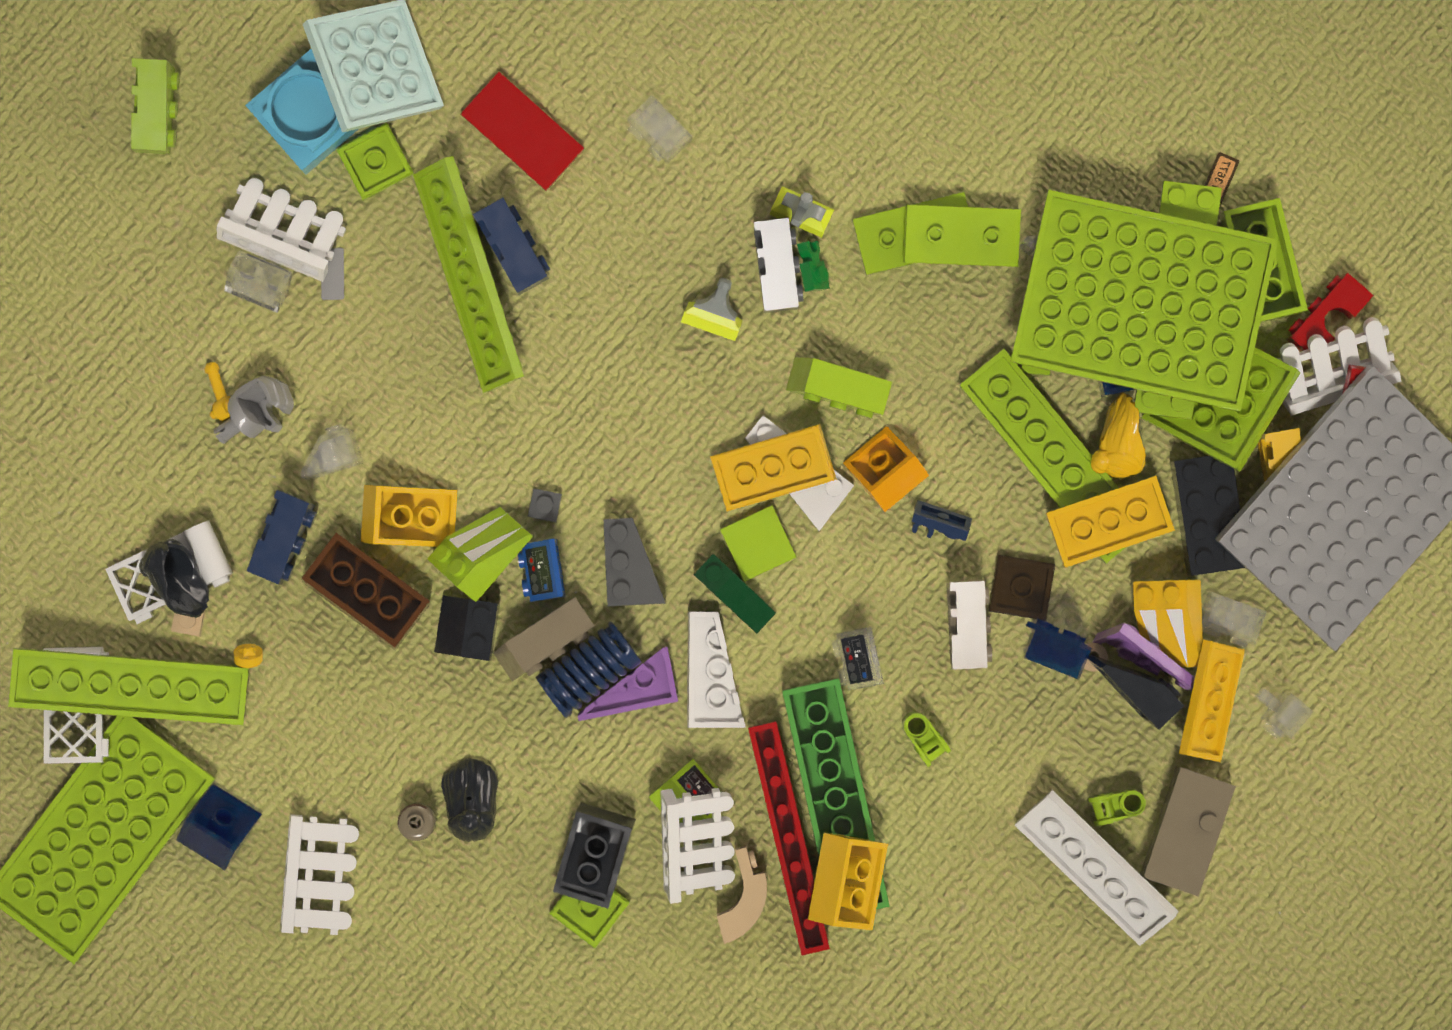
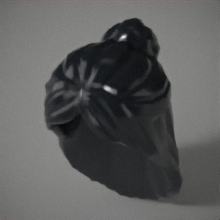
(175, 577)
(470, 799)

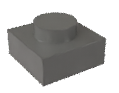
(544, 505)

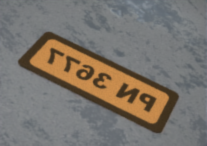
(1222, 173)

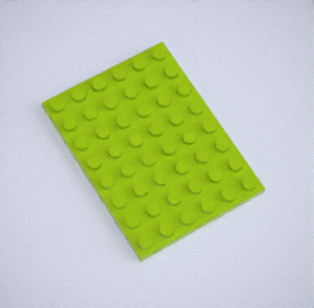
(1144, 300)

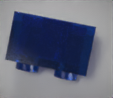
(218, 826)

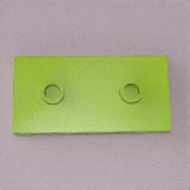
(882, 235)
(961, 235)

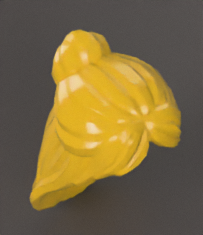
(1120, 442)

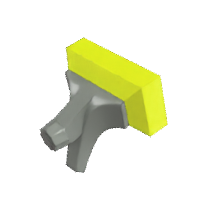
(802, 211)
(714, 313)

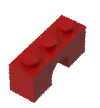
(1344, 296)

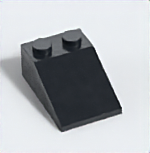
(1150, 698)
(594, 855)

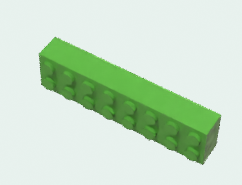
(829, 764)

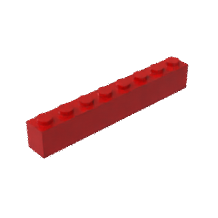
(787, 834)

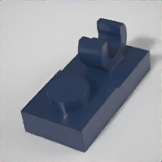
(947, 522)

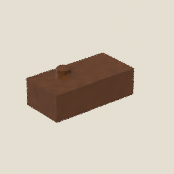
(365, 591)

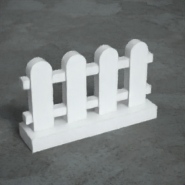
(279, 246)
(1328, 383)
(674, 833)
(314, 889)

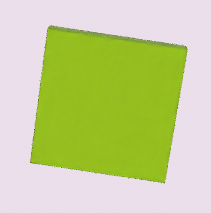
(375, 161)
(758, 543)
(589, 920)

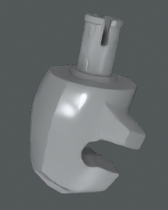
(252, 408)

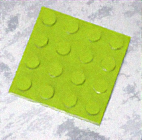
(1229, 433)

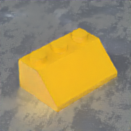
(847, 881)

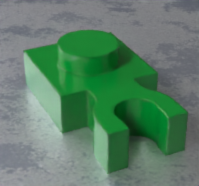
(813, 271)

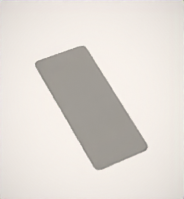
(333, 285)

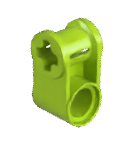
(925, 739)
(1114, 806)

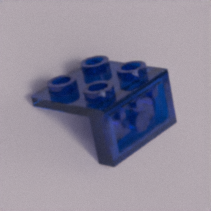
(1057, 651)

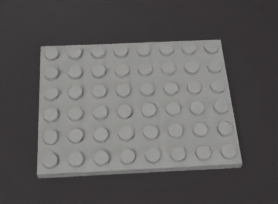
(1347, 508)

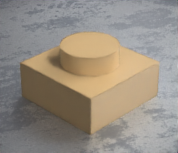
(188, 624)

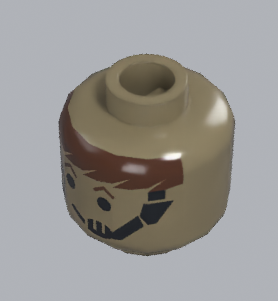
(427, 819)

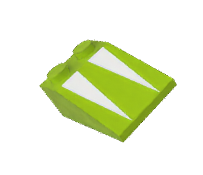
(480, 552)

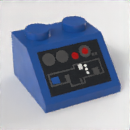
(542, 570)

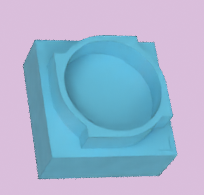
(300, 114)

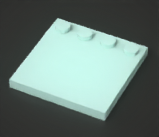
(373, 65)

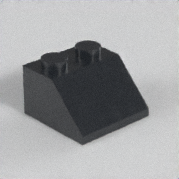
(467, 628)

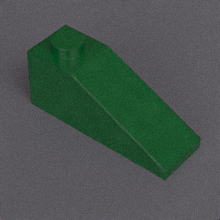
(734, 593)

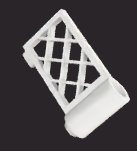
(208, 558)
(102, 745)

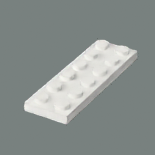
(1096, 868)

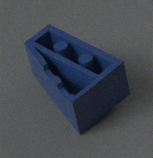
(512, 245)
(282, 538)

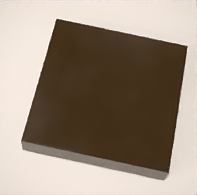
(1021, 587)

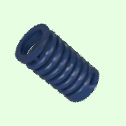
(590, 671)

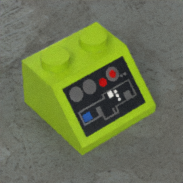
(688, 779)

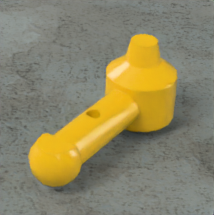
(220, 406)

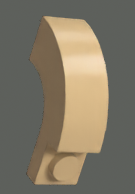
(747, 910)

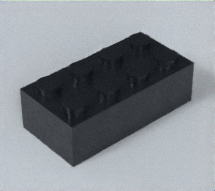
(1205, 505)

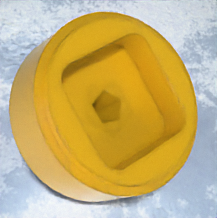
(248, 655)

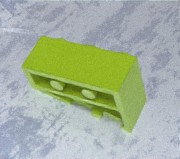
(154, 106)
(839, 386)

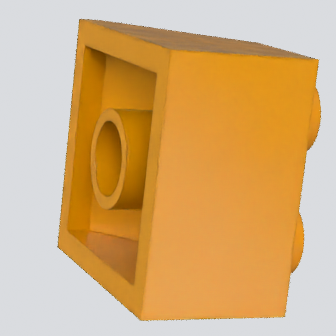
(886, 469)

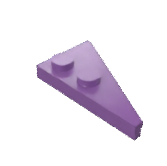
(1143, 653)
(643, 688)

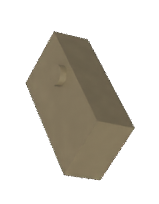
(1187, 831)

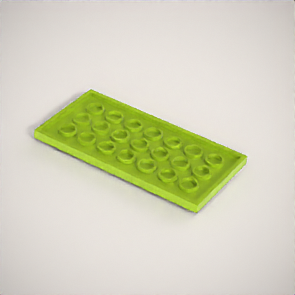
(100, 837)

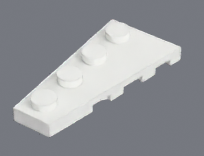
(817, 501)
(710, 682)

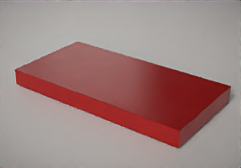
(522, 131)

